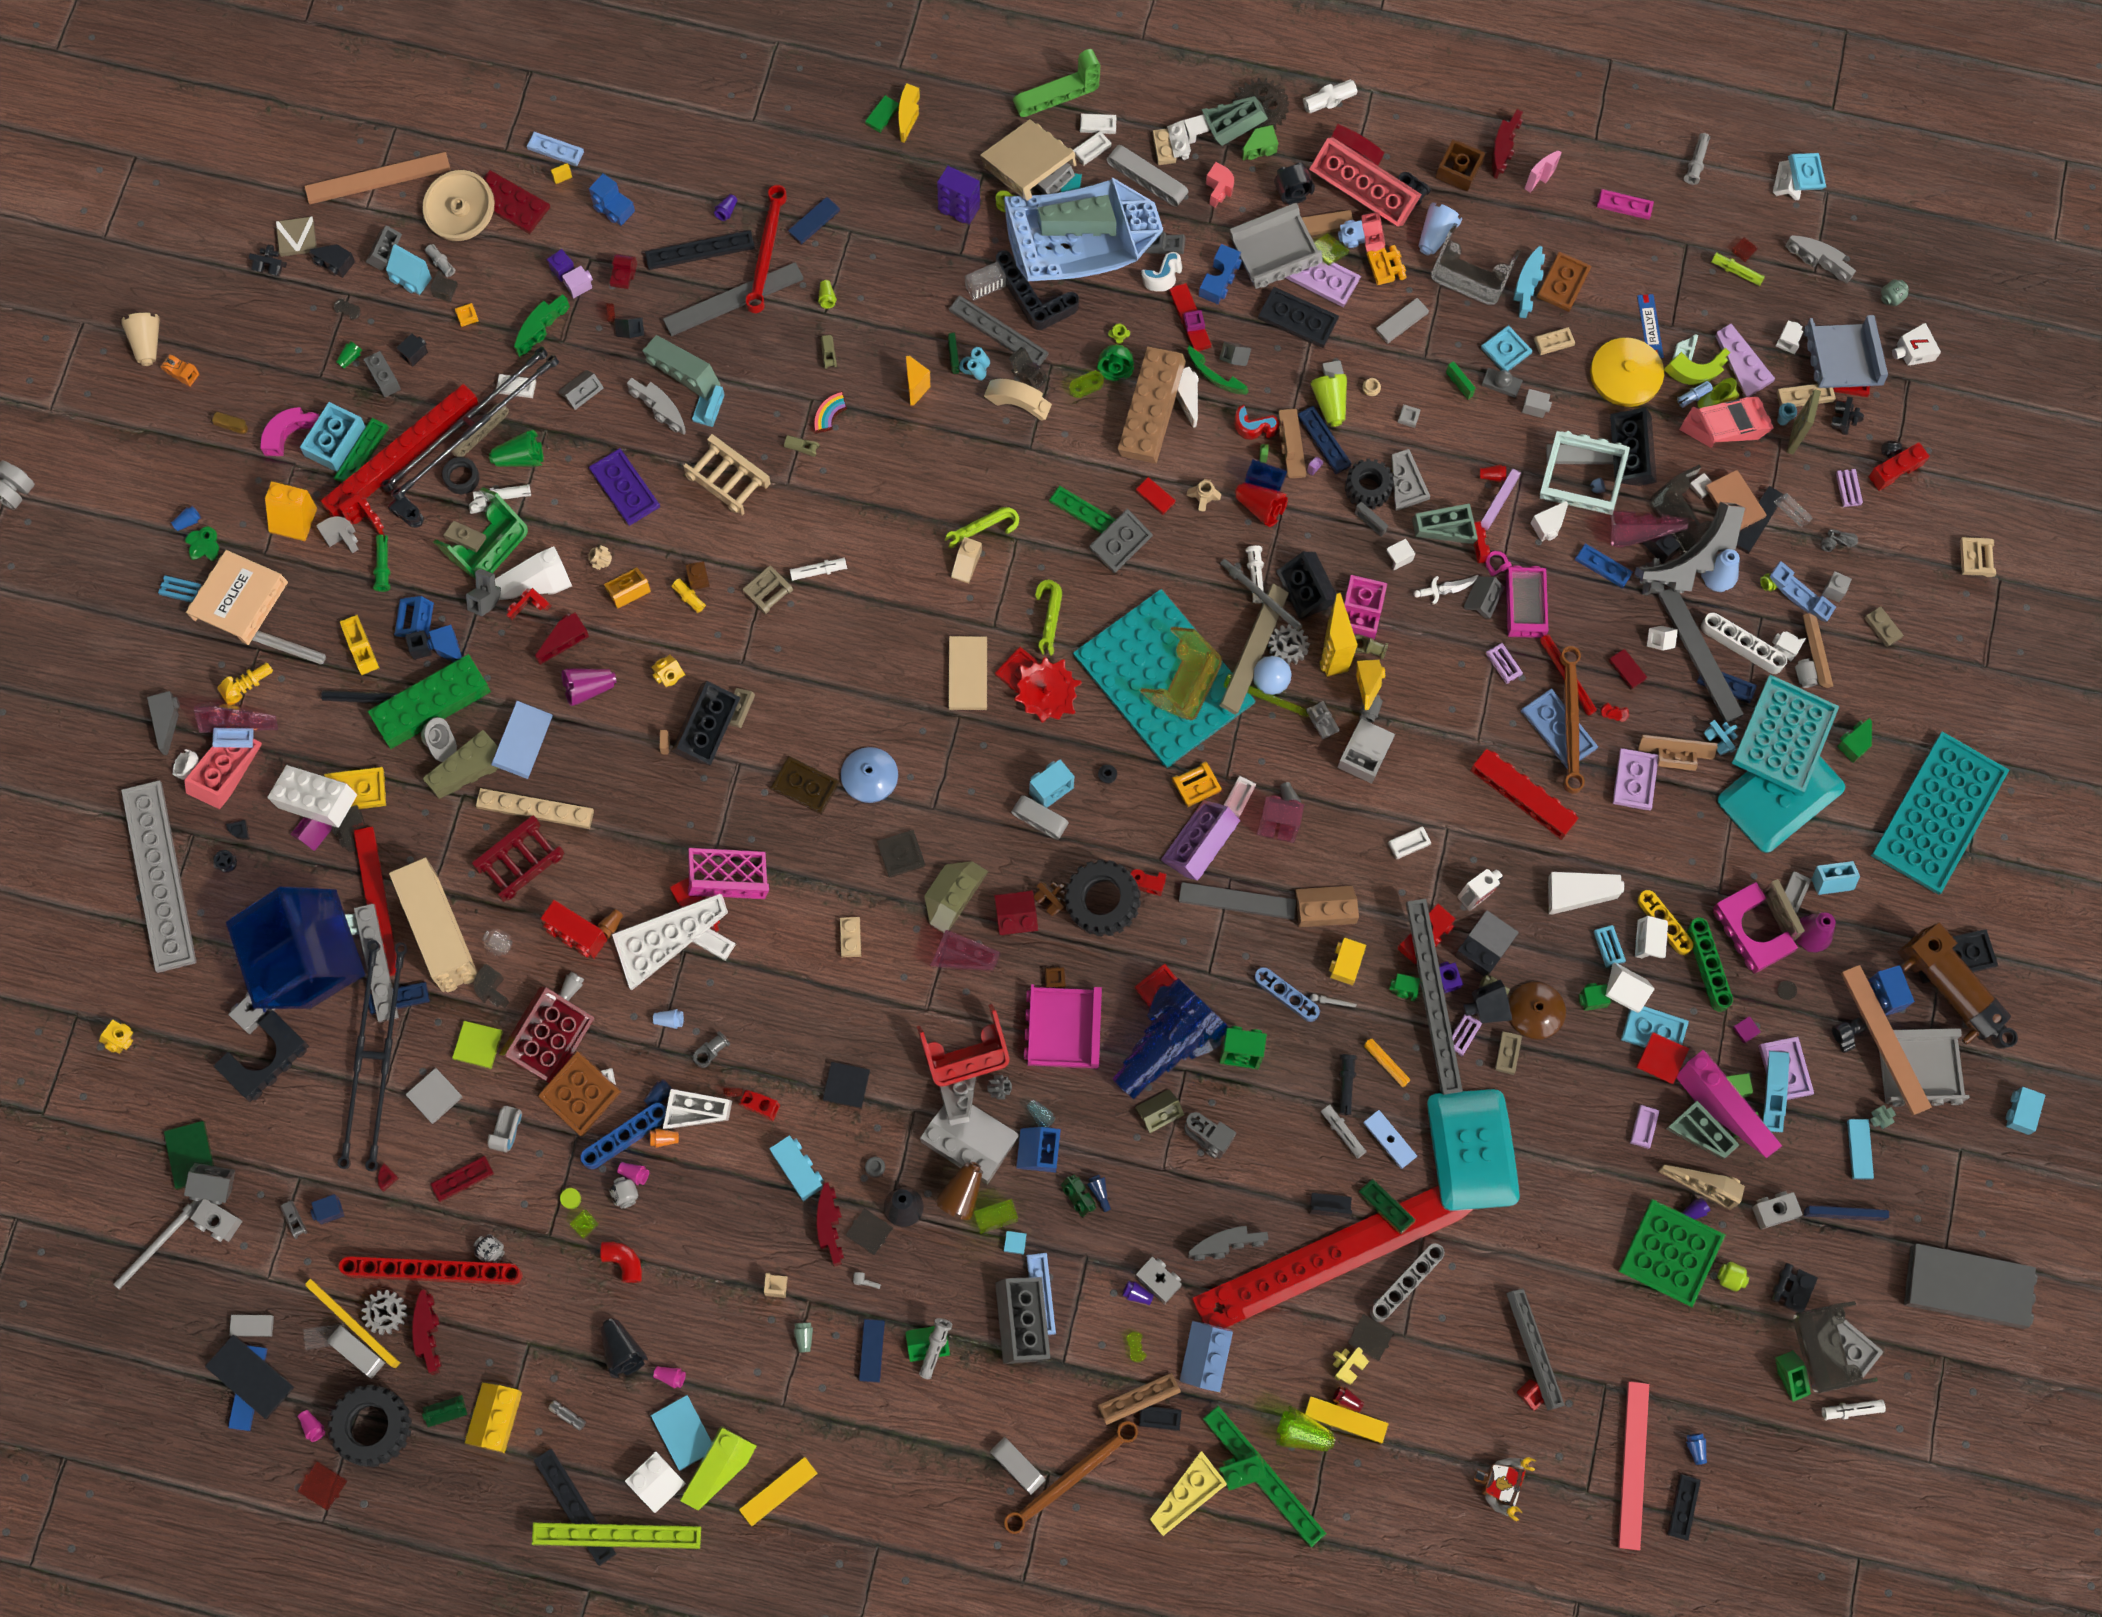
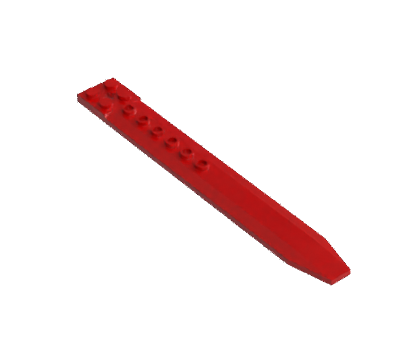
(1322, 1261)

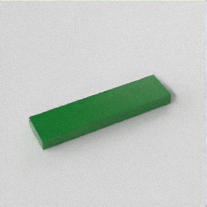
(362, 449)
(1081, 509)

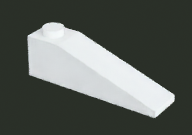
(541, 572)

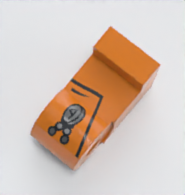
(180, 370)

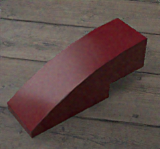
(1358, 144)

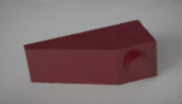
(565, 635)

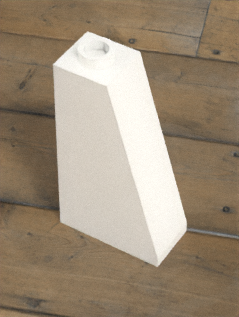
(1579, 890)

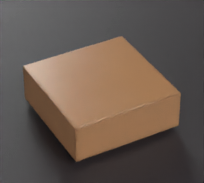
(664, 741)

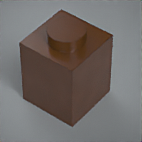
(697, 575)

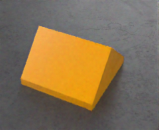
(918, 379)
(627, 587)

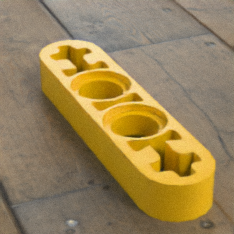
(1671, 921)

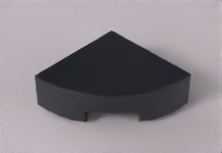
(239, 829)

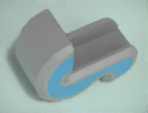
(505, 1129)

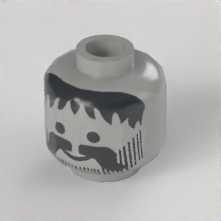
(623, 1192)
(488, 1249)

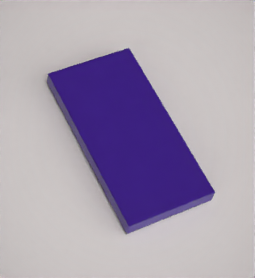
(624, 487)

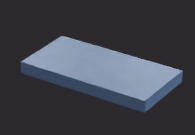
(1548, 719)
(522, 740)

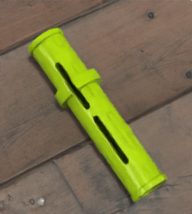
(1738, 269)

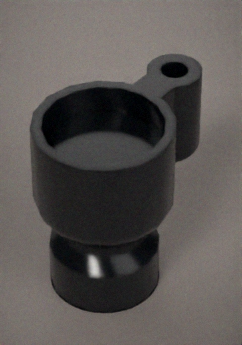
(1845, 1032)

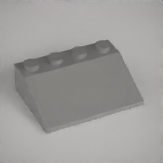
(979, 1140)

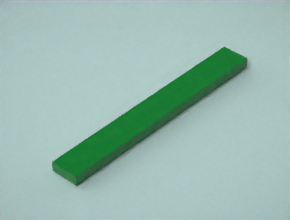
(1271, 1486)

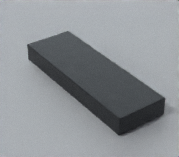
(1683, 1507)

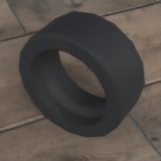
(454, 464)

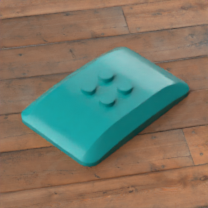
(1773, 813)
(1473, 1150)

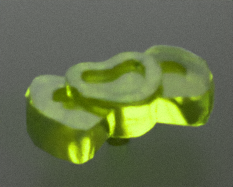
(1136, 1351)

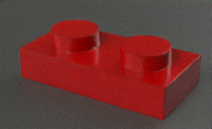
(1481, 549)

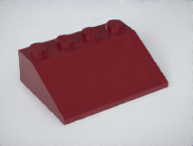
(546, 1035)

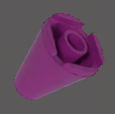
(586, 683)
(1817, 932)

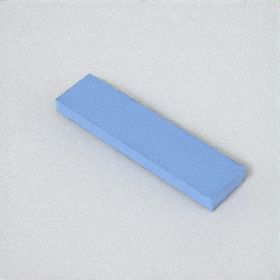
(1039, 1268)

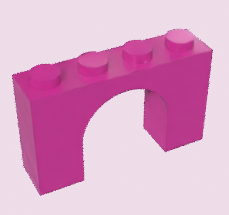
(1756, 954)

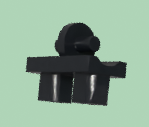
(259, 261)
(1846, 408)

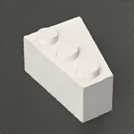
(695, 1109)

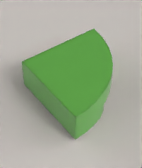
(1263, 453)

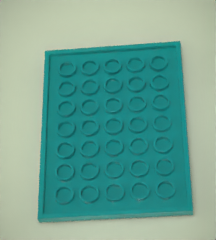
(1142, 654)

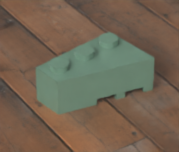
(1702, 1130)

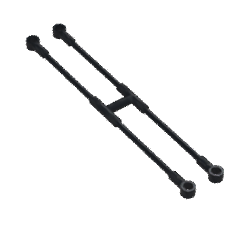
(399, 492)
(360, 1053)

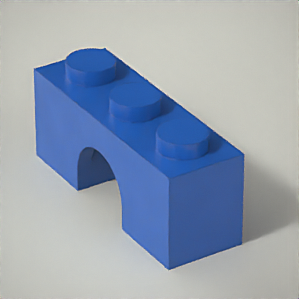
(1214, 287)

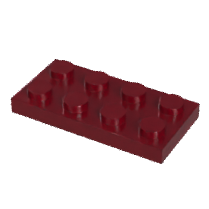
(515, 203)

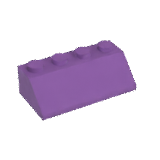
(1201, 839)

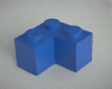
(609, 201)

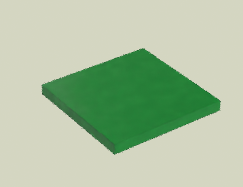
(1671, 1253)

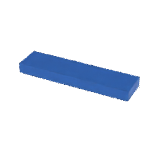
(242, 1413)

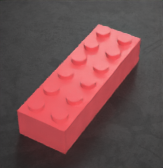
(1365, 181)

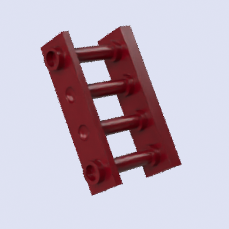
(500, 851)

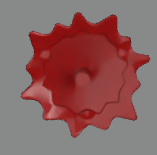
(1047, 689)

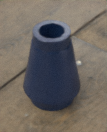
(658, 1093)

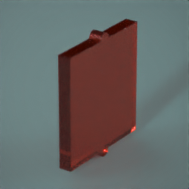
(322, 1486)

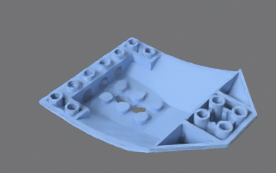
(1088, 255)

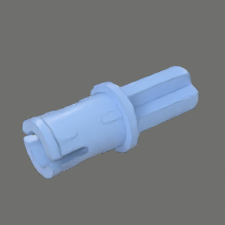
(1695, 394)

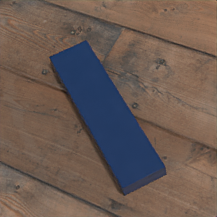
(1324, 440)
(1846, 1213)

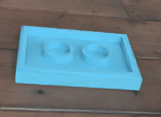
(1642, 1024)
(682, 1432)

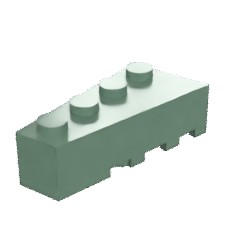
(1078, 217)
(682, 366)

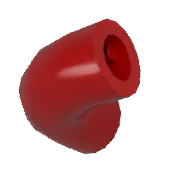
(625, 1257)

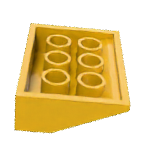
(1339, 641)

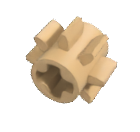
(599, 557)

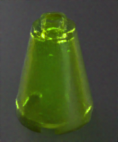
(1303, 1432)

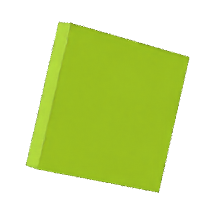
(477, 1044)

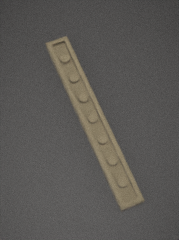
(1252, 652)

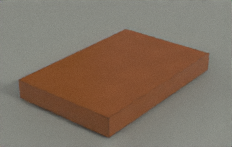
(1564, 281)

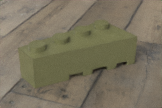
(463, 766)

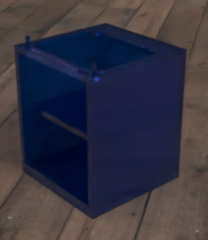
(295, 948)

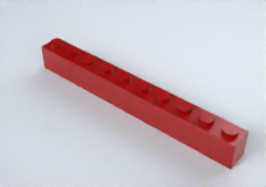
(402, 450)

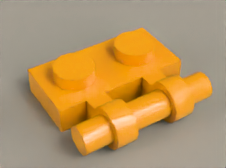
(1381, 265)

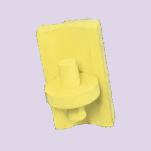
(1356, 1358)

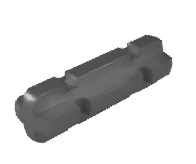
(567, 1415)

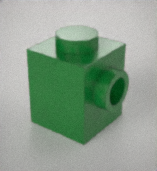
(1594, 997)

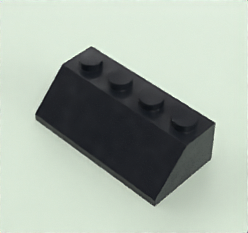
(1635, 431)
(705, 724)

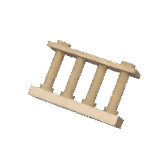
(730, 457)

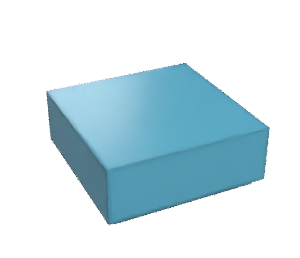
(1015, 1242)

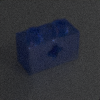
(1265, 475)

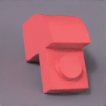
(1221, 181)
(1373, 231)

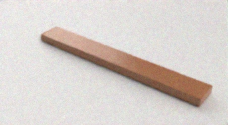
(377, 178)
(1886, 1040)

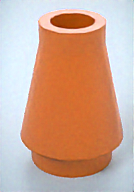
(663, 1137)

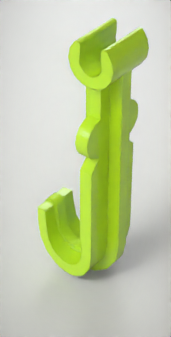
(983, 523)
(1052, 613)

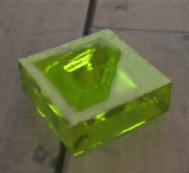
(584, 1224)

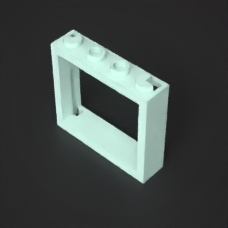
(1576, 500)

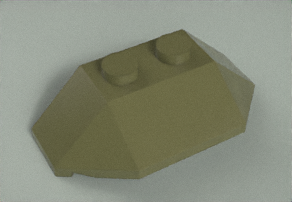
(952, 893)

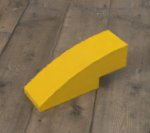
(908, 110)
(359, 645)

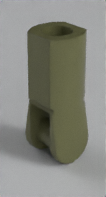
(828, 351)
(799, 445)

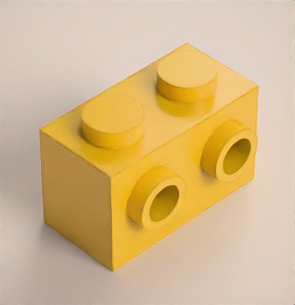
(1347, 961)

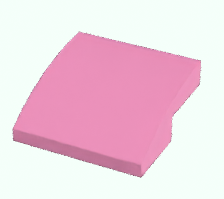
(1543, 170)

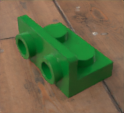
(1244, 1470)

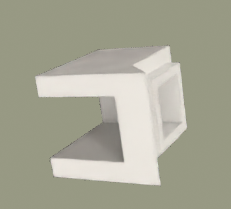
(1790, 337)
(1787, 644)

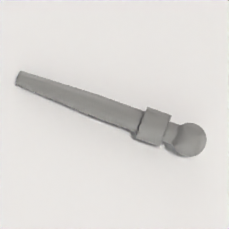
(1323, 999)

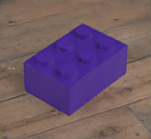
(958, 195)

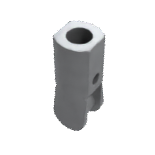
(292, 1216)

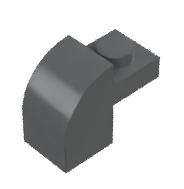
(485, 595)

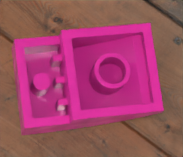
(1364, 604)

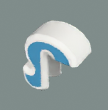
(1166, 277)

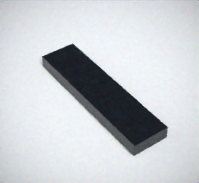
(1751, 533)

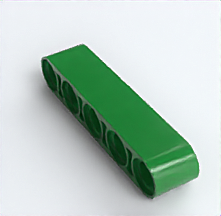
(1707, 973)

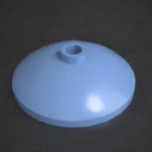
(869, 786)

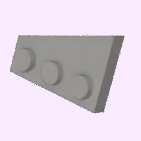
(1408, 482)
(958, 1100)

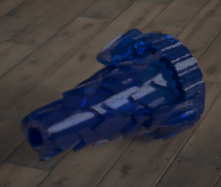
(1180, 1030)

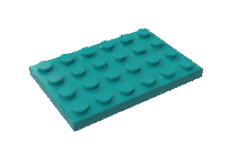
(1785, 735)

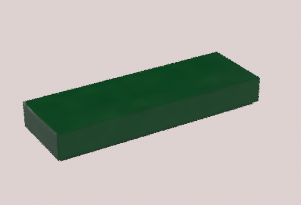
(1386, 1206)

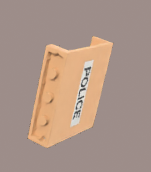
(237, 596)

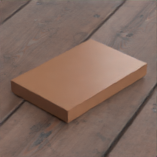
(1735, 490)

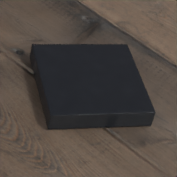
(846, 1085)

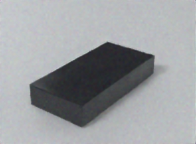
(1160, 1418)

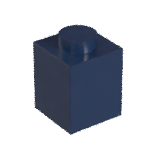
(327, 1209)

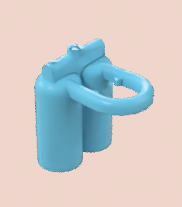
(977, 364)

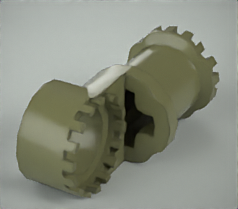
(1371, 646)

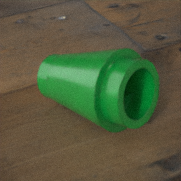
(349, 354)

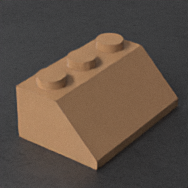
(1326, 906)

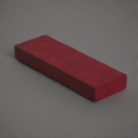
(462, 1178)

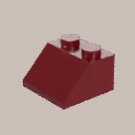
(1016, 912)

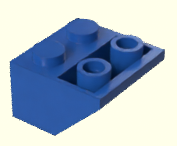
(1038, 1149)

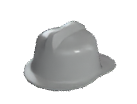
(439, 739)

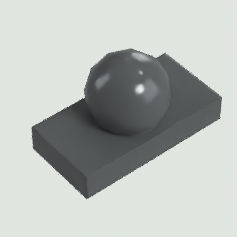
(1502, 382)

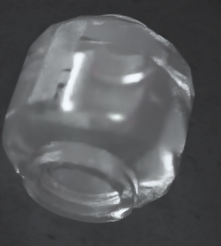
(497, 942)

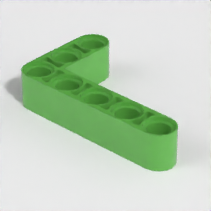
(1063, 89)

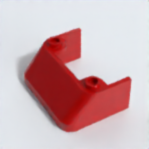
(969, 1061)

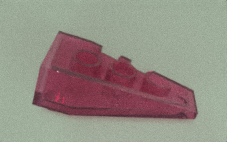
(1630, 529)
(220, 715)

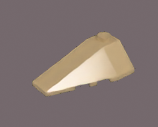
(1718, 1188)

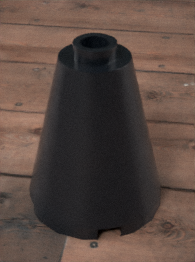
(903, 1213)
(621, 1349)

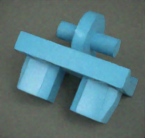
(1726, 744)

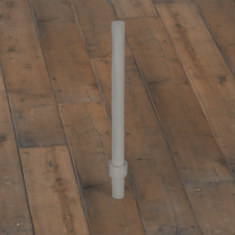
(188, 1211)

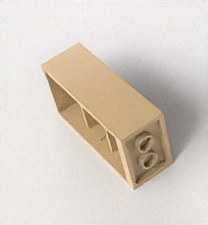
(434, 925)

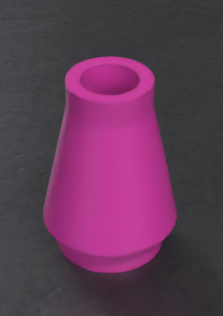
(636, 1173)
(671, 1376)
(311, 1426)

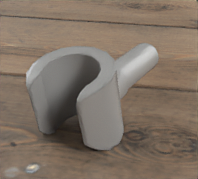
(858, 1279)

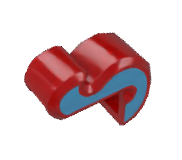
(1254, 428)

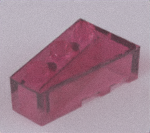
(964, 954)

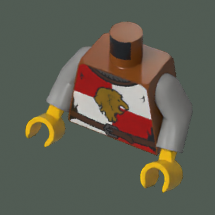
(1503, 1484)

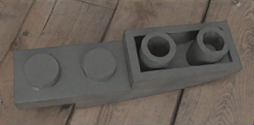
(1219, 1243)

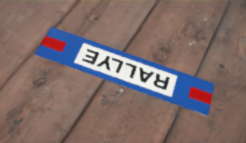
(1650, 322)

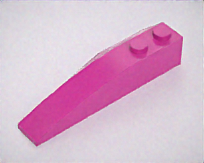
(1724, 1102)

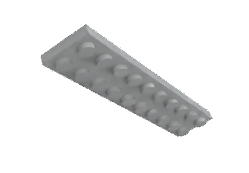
(158, 876)

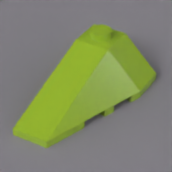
(719, 1465)

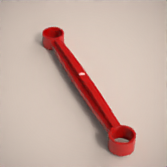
(766, 248)

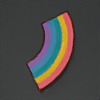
(828, 411)

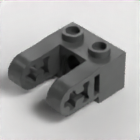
(1214, 1137)

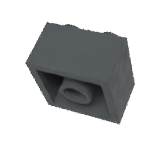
(209, 1183)

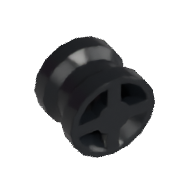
(221, 859)

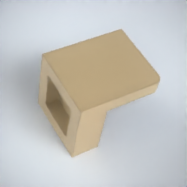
(775, 1286)

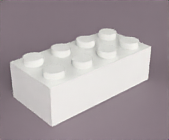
(312, 796)

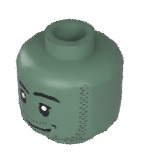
(1894, 292)

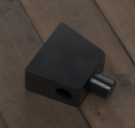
(1490, 1003)

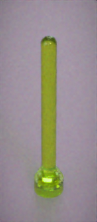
(1271, 698)

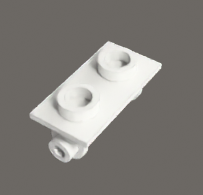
(1179, 140)

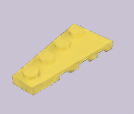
(1191, 1491)

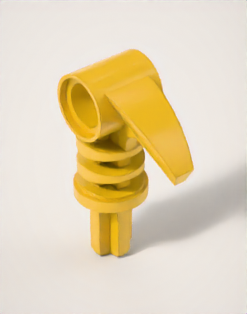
(231, 691)

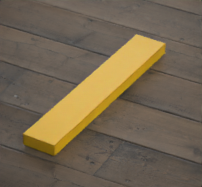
(352, 1323)

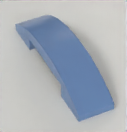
(1800, 594)

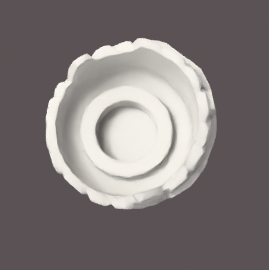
(185, 764)

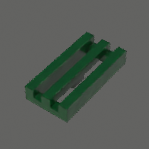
(953, 353)

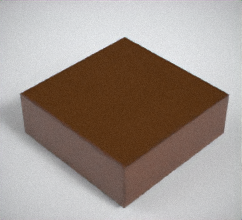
(1055, 977)

